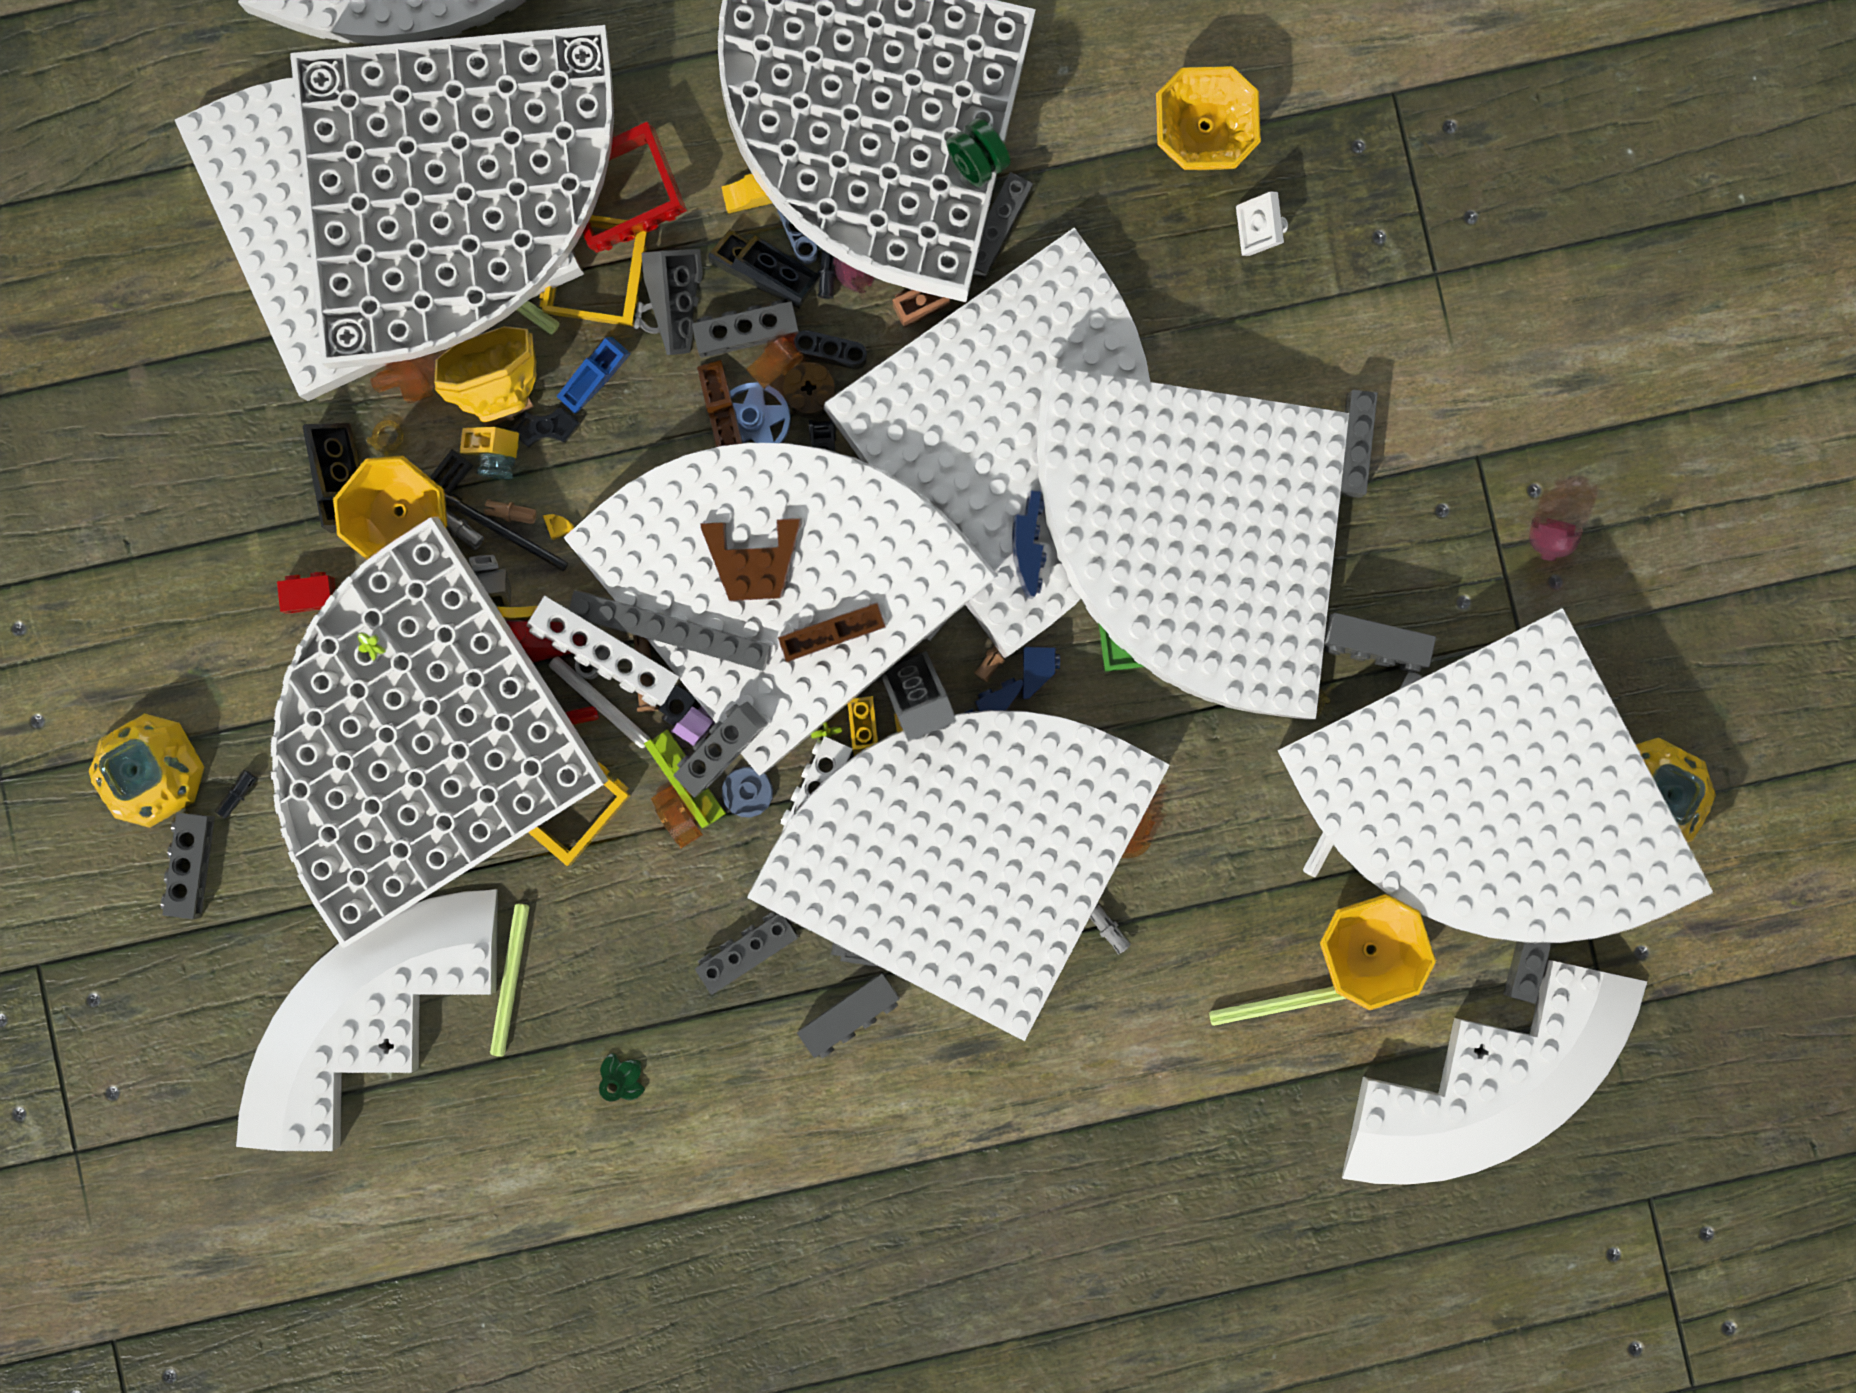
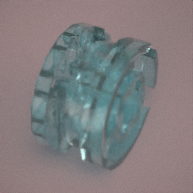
(495, 466)

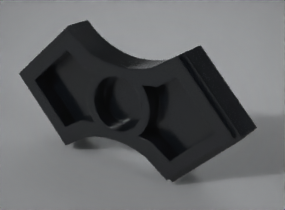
(556, 426)

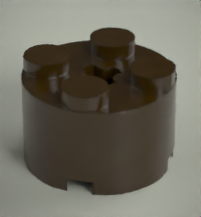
(796, 383)

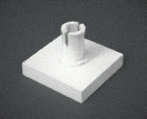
(1260, 223)

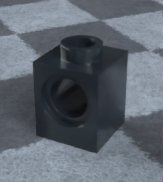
(677, 693)

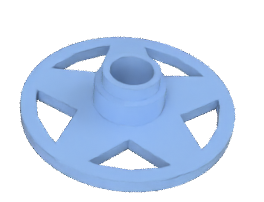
(757, 418)

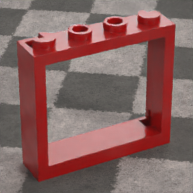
(649, 220)

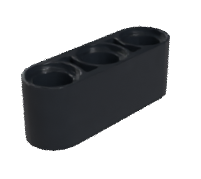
(840, 358)

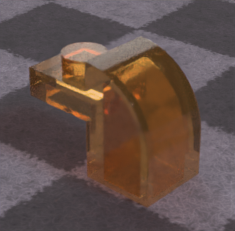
(776, 360)
(410, 379)
(676, 817)
(1137, 845)

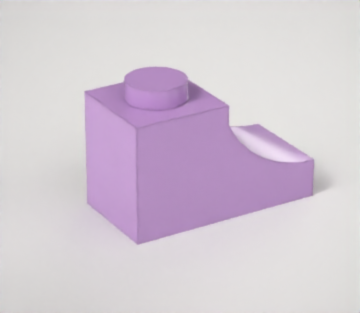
(694, 725)

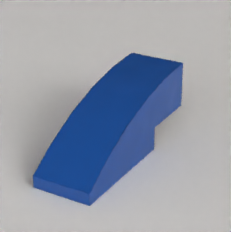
(593, 374)

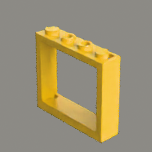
(635, 276)
(560, 851)

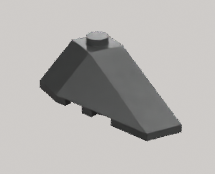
(672, 289)

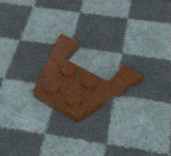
(753, 571)

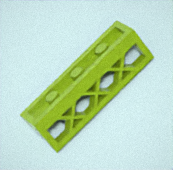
(667, 755)

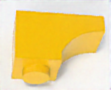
(744, 195)
(489, 440)

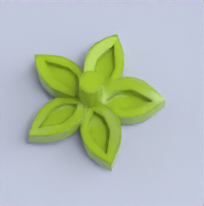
(370, 644)
(827, 732)

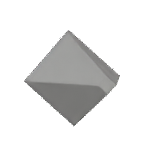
(483, 563)

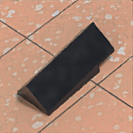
(764, 267)
(332, 463)

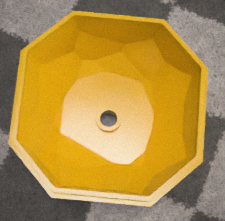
(370, 498)
(1400, 954)

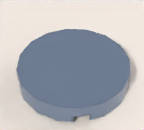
(747, 792)

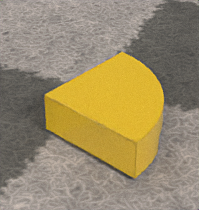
(557, 526)

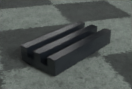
(458, 478)

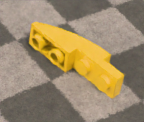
(862, 723)

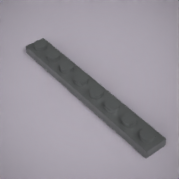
(670, 630)

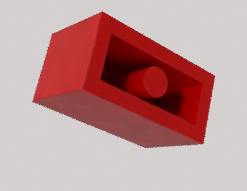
(305, 594)

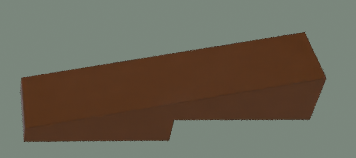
(719, 404)
(831, 632)

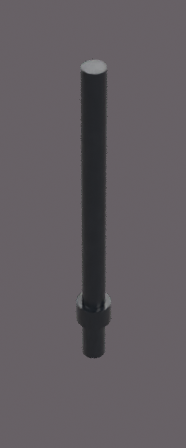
(455, 504)

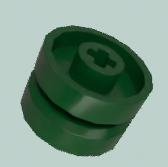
(978, 152)

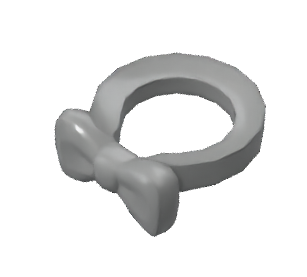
(640, 323)

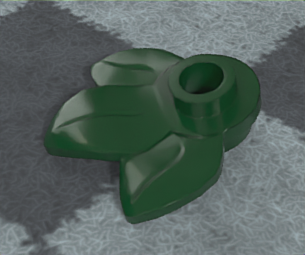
(623, 1075)

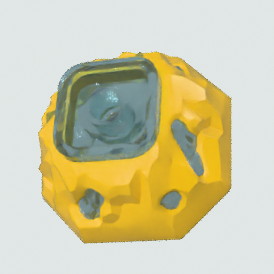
(165, 775)
(1685, 778)

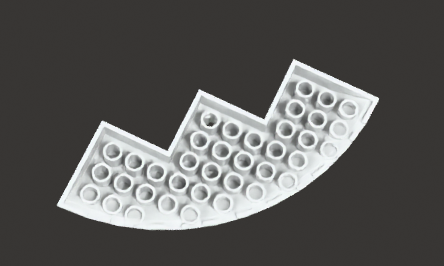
(351, 1008)
(1506, 1094)

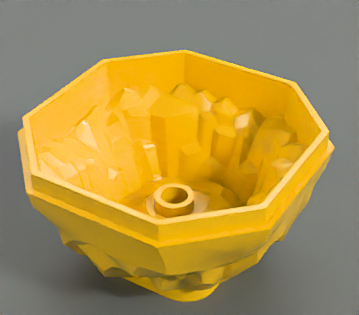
(1213, 99)
(489, 373)

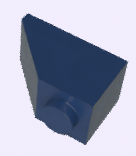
(1038, 668)

